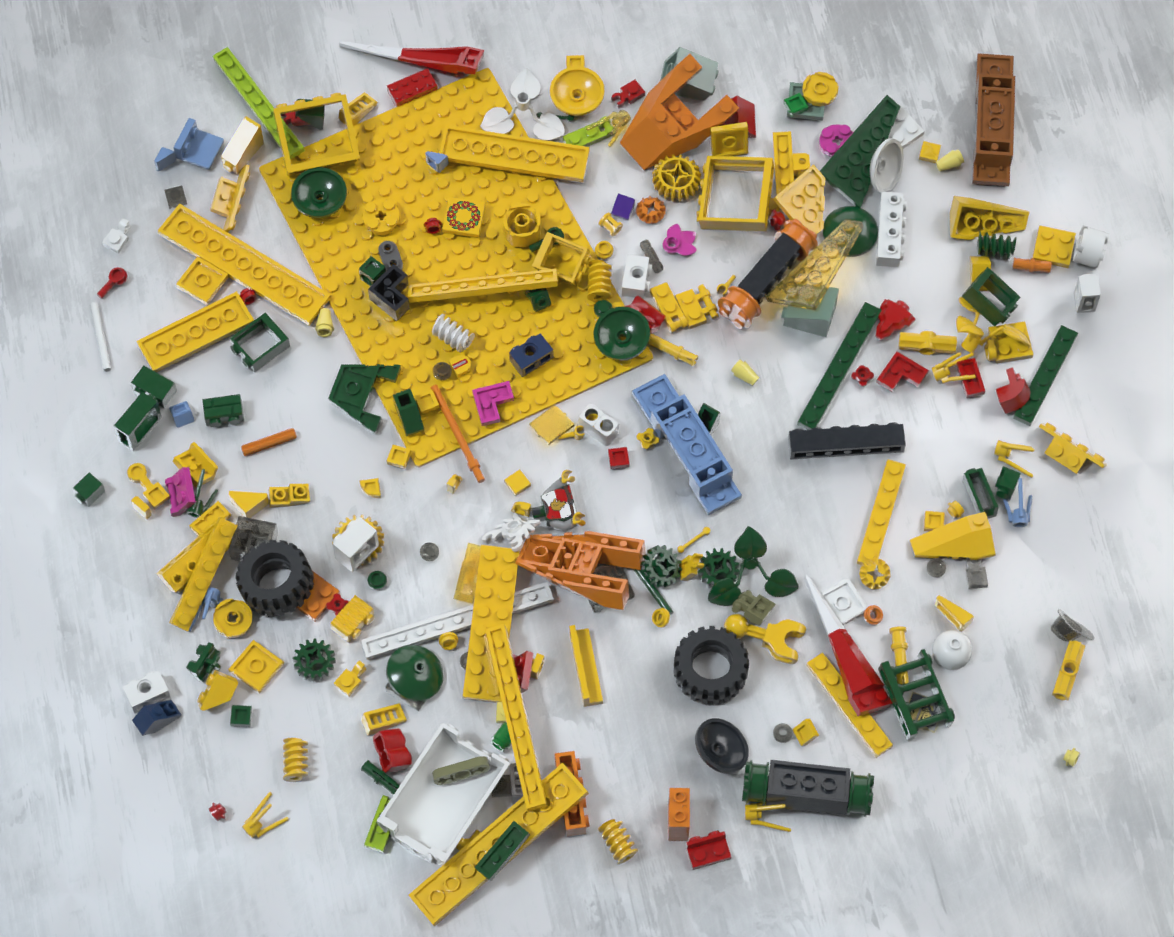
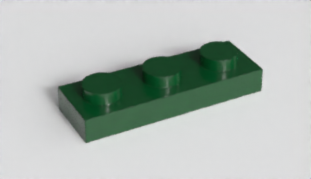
(502, 851)

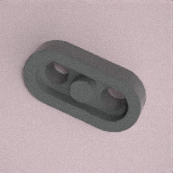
(390, 256)

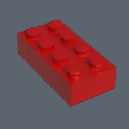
(412, 87)

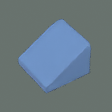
(164, 158)
(436, 160)
(181, 414)

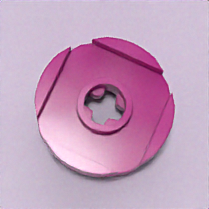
(831, 133)

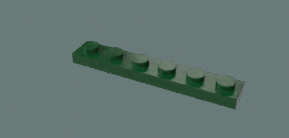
(1046, 374)

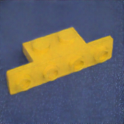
(228, 196)
(1067, 452)

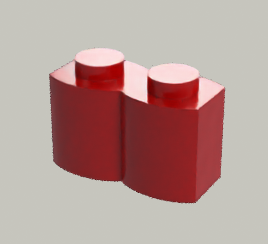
(392, 750)

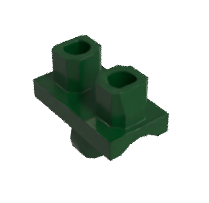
(206, 663)

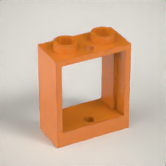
(679, 814)

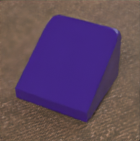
(623, 206)

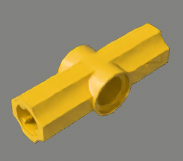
(927, 342)
(1066, 680)

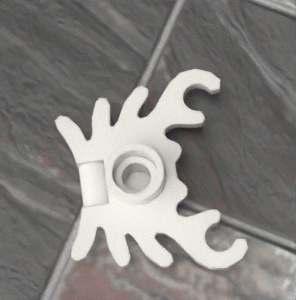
(513, 530)

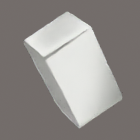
(598, 434)

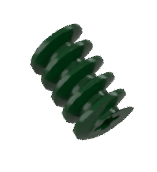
(996, 245)

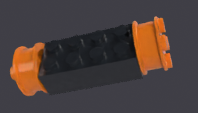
(744, 301)

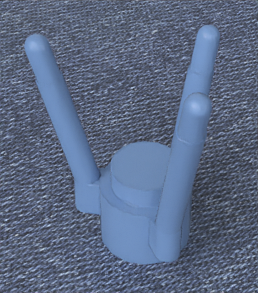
(1019, 517)
(210, 599)

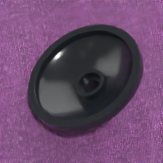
(721, 746)

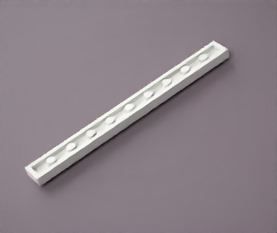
(449, 622)

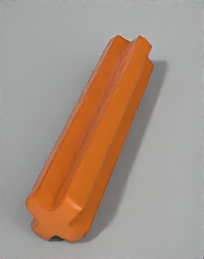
(268, 441)

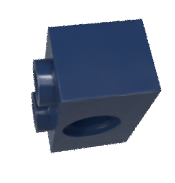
(524, 363)

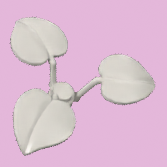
(523, 89)

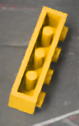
(180, 568)

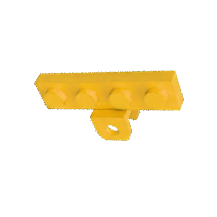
(787, 165)

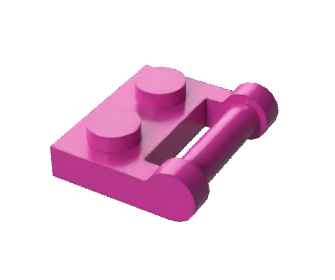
(180, 491)

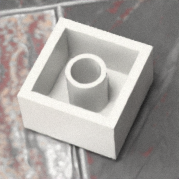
(355, 543)

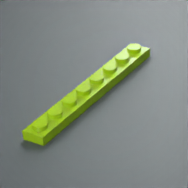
(255, 99)

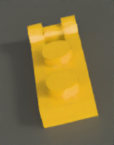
(668, 306)

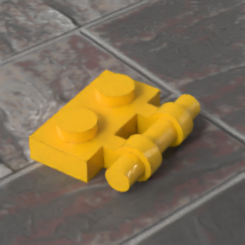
(691, 308)

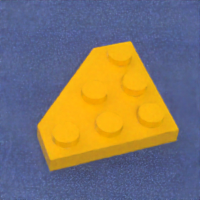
(805, 199)

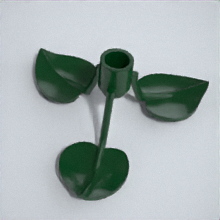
(751, 547)

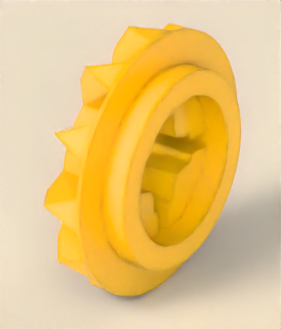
(869, 566)

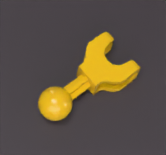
(772, 636)

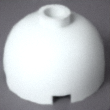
(952, 649)

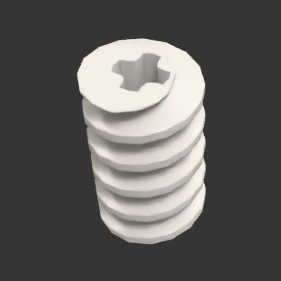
(451, 335)

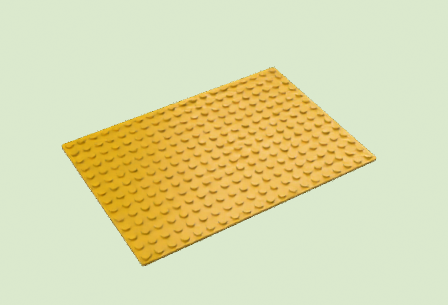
(396, 169)

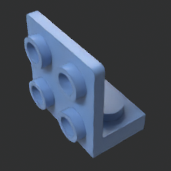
(197, 146)

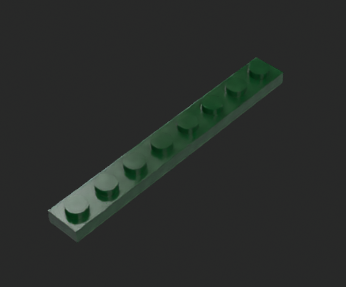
(839, 367)

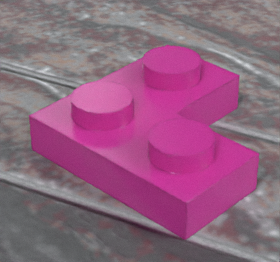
(487, 399)

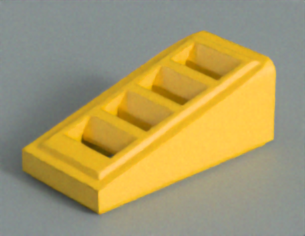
(359, 113)
(956, 615)
(373, 729)

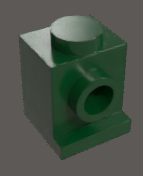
(1007, 483)

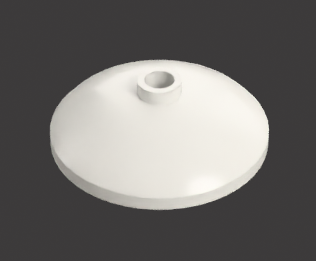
(886, 165)

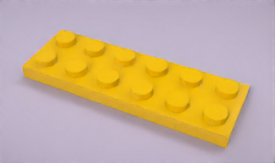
(195, 332)

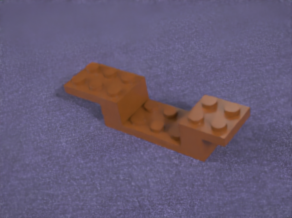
(994, 119)

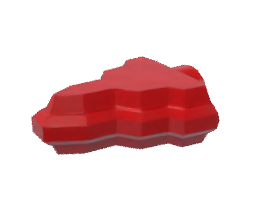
(893, 318)

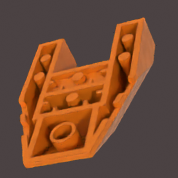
(666, 125)
(573, 559)

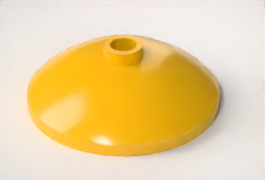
(577, 82)

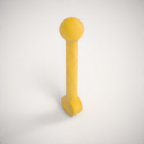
(706, 531)

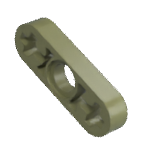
(461, 770)

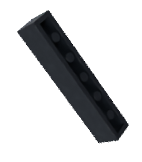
(846, 441)

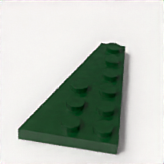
(850, 166)

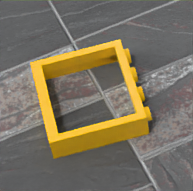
(325, 162)
(737, 164)

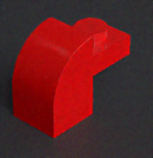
(1014, 394)

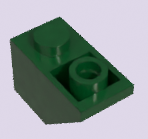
(408, 412)

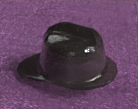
(1069, 629)

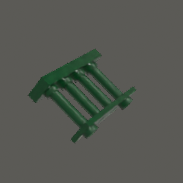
(904, 708)

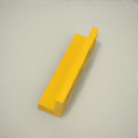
(585, 666)

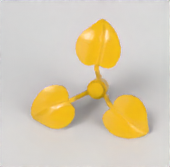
(975, 333)

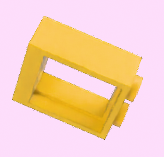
(545, 250)

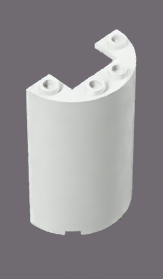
(435, 817)

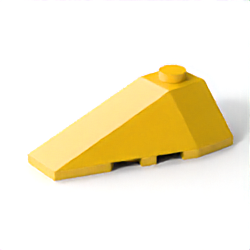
(974, 215)
(965, 537)

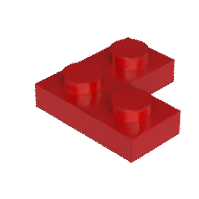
(899, 368)

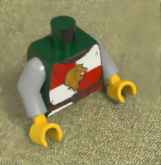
(559, 506)

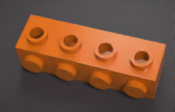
(574, 820)

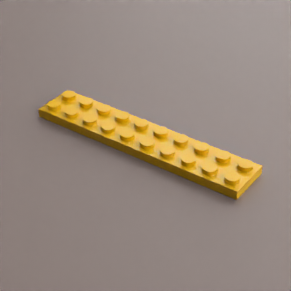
(244, 264)
(459, 878)

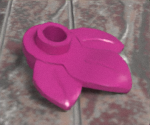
(681, 239)

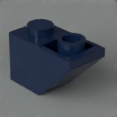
(155, 717)

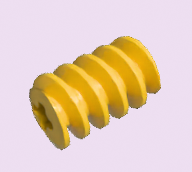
(599, 280)
(294, 759)
(618, 842)

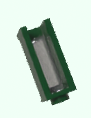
(980, 492)

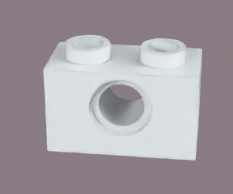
(636, 266)
(1087, 293)
(156, 694)

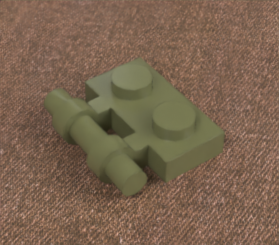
(755, 608)

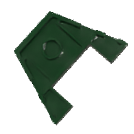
(354, 387)

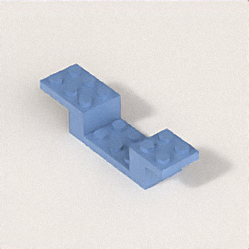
(680, 424)

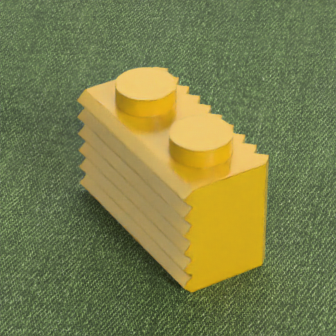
(352, 619)

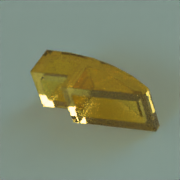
(468, 575)

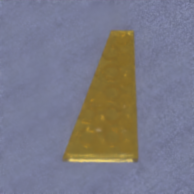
(812, 277)

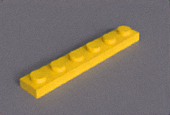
(881, 511)
(203, 574)
(834, 686)

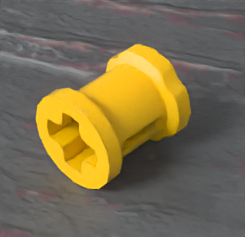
(610, 224)

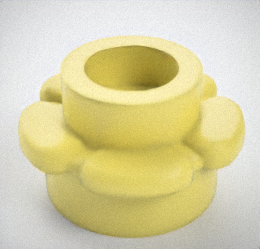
(1071, 757)

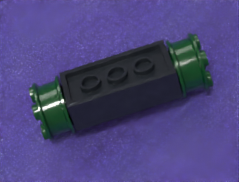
(808, 787)

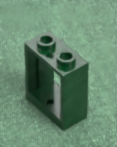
(999, 289)
(252, 329)
(138, 421)

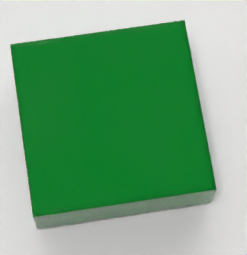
(795, 104)

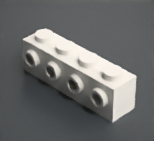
(890, 228)

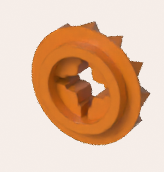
(653, 216)

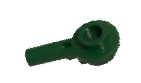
(554, 230)

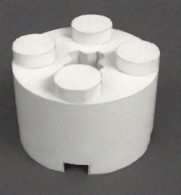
(1089, 247)

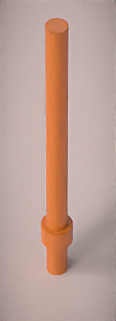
(473, 463)

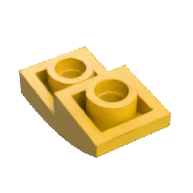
(289, 496)

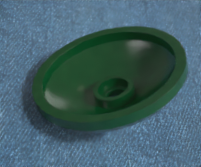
(319, 183)
(868, 235)
(619, 323)
(408, 680)

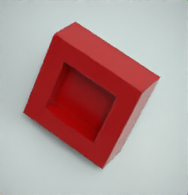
(618, 458)

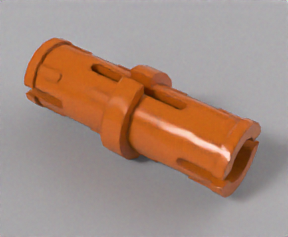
(1032, 265)

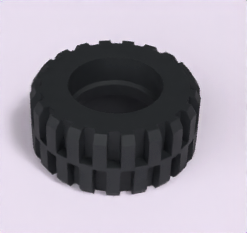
(271, 557)
(711, 641)

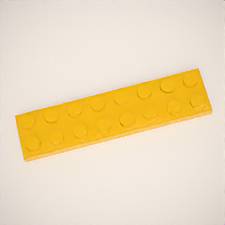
(514, 153)
(491, 608)

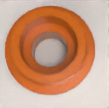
(878, 614)

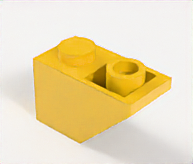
(218, 691)

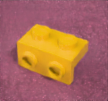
(196, 460)

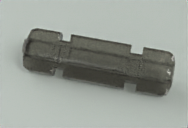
(653, 258)

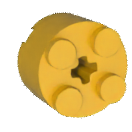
(522, 225)

